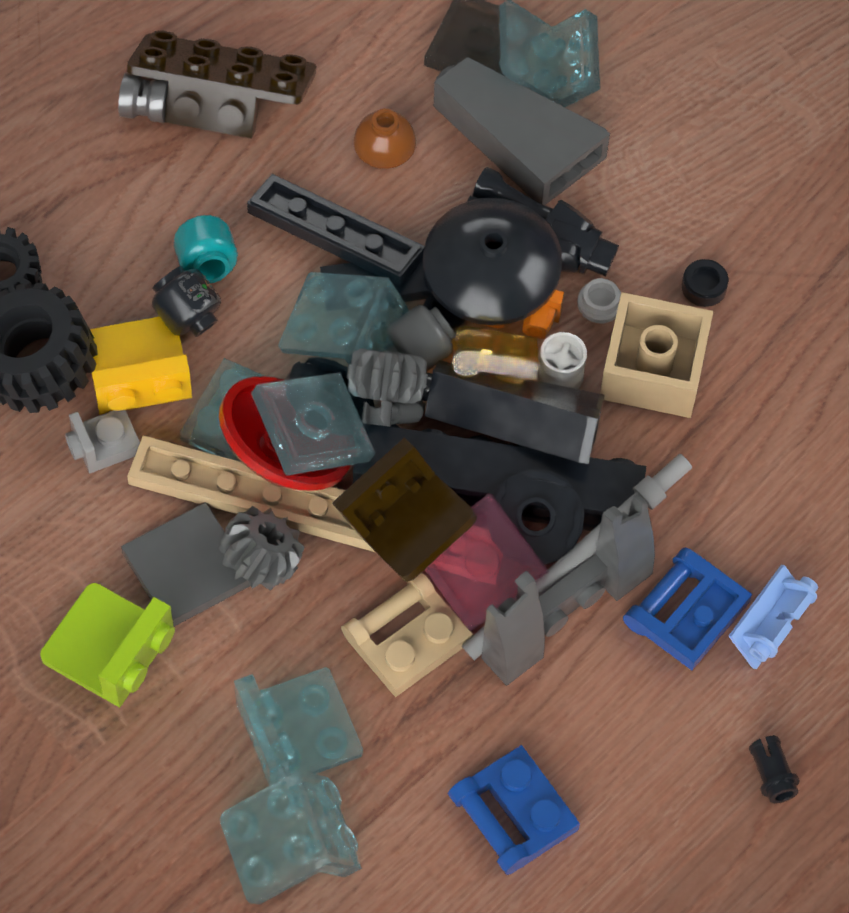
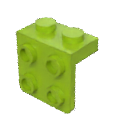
(108, 642)

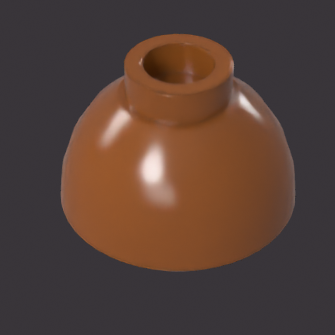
(384, 139)

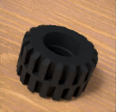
(59, 364)

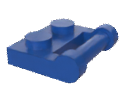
(699, 618)
(526, 800)

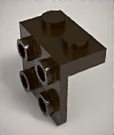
(405, 511)

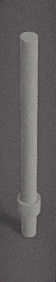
(649, 488)

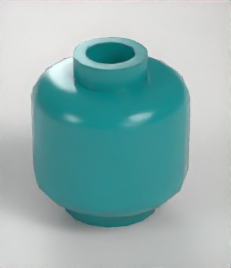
(207, 246)

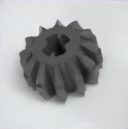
(387, 375)
(261, 548)

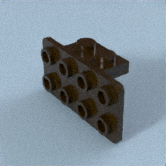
(218, 84)

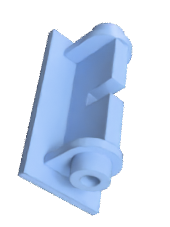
(770, 616)

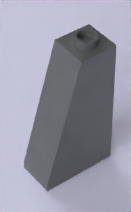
(519, 130)

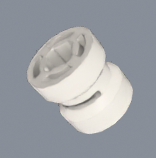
(559, 353)

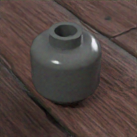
(421, 334)

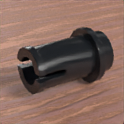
(775, 773)

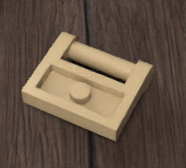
(417, 645)

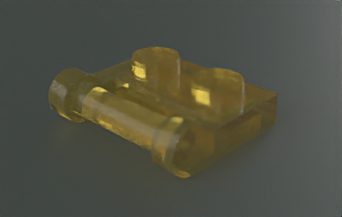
(495, 352)

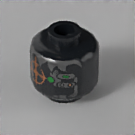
(186, 301)

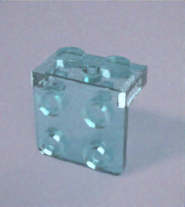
(550, 60)
(289, 835)

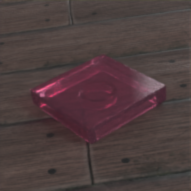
(484, 564)

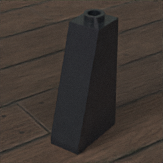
(528, 414)

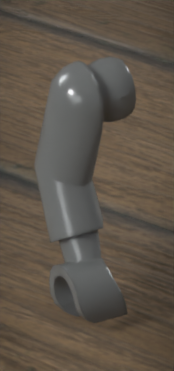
(393, 413)

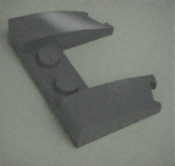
(621, 562)

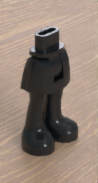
(576, 234)

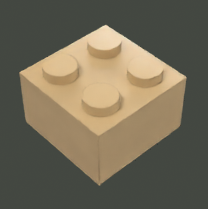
(656, 354)

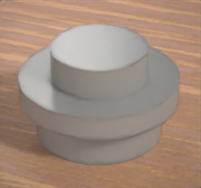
(599, 300)

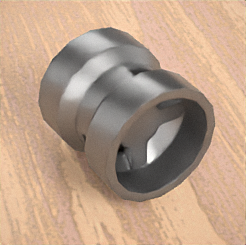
(143, 98)

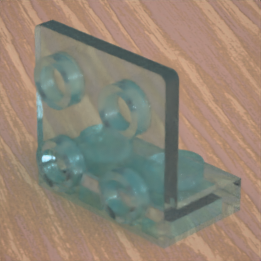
(341, 315)
(297, 724)

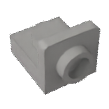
(102, 439)

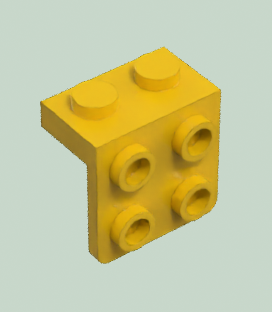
(139, 366)

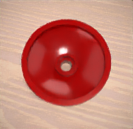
(253, 447)

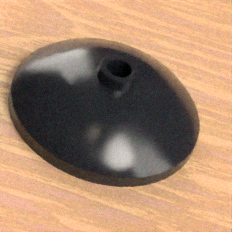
(492, 283)

